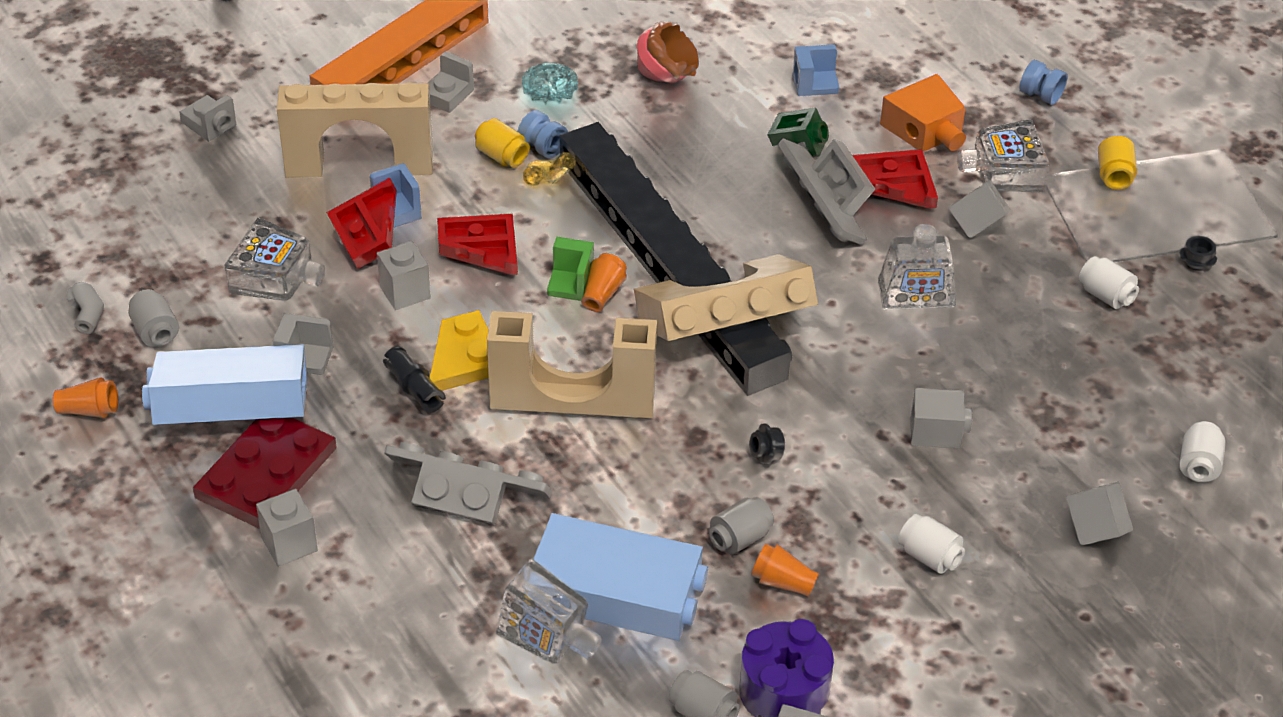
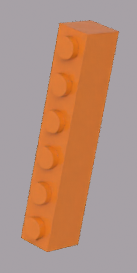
(406, 43)

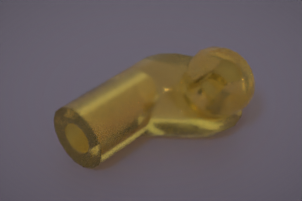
(548, 171)

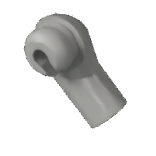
(90, 305)

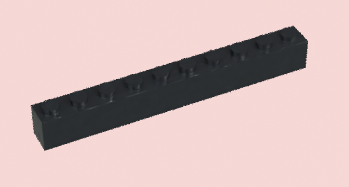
(670, 251)

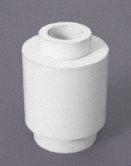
(1109, 282)
(1202, 452)
(932, 543)

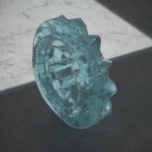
(561, 77)

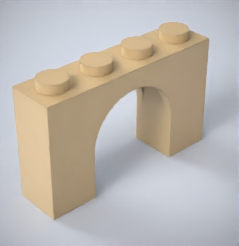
(310, 110)
(769, 289)
(527, 383)

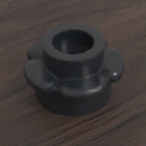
(1199, 252)
(767, 443)

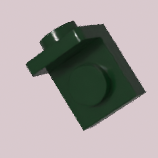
(800, 127)

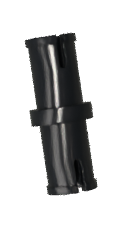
(414, 379)

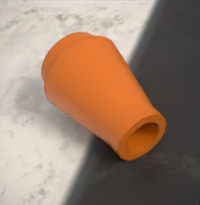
(604, 279)
(89, 398)
(782, 570)

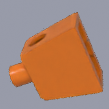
(925, 115)

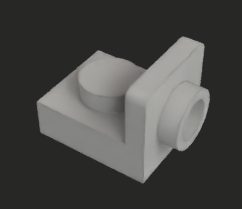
(451, 83)
(209, 117)

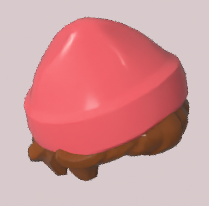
(666, 53)

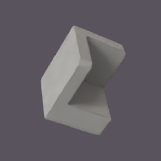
(979, 209)
(313, 333)
(1099, 513)

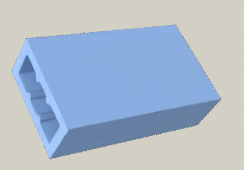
(226, 384)
(625, 574)

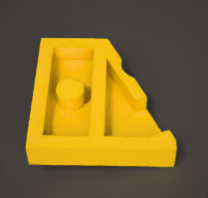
(460, 351)

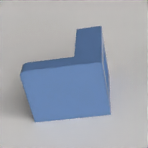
(815, 70)
(408, 193)

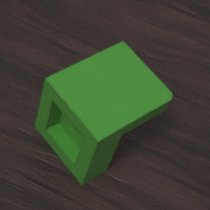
(570, 268)

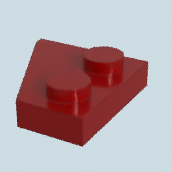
(900, 176)
(366, 222)
(480, 241)

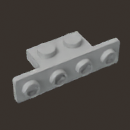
(834, 183)
(461, 488)

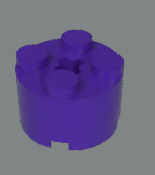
(785, 666)

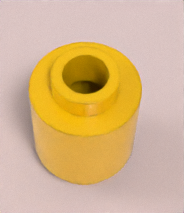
(501, 143)
(1117, 162)

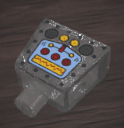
(1008, 157)
(271, 263)
(918, 271)
(545, 616)

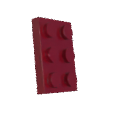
(262, 464)

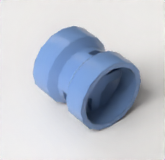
(1043, 82)
(542, 133)

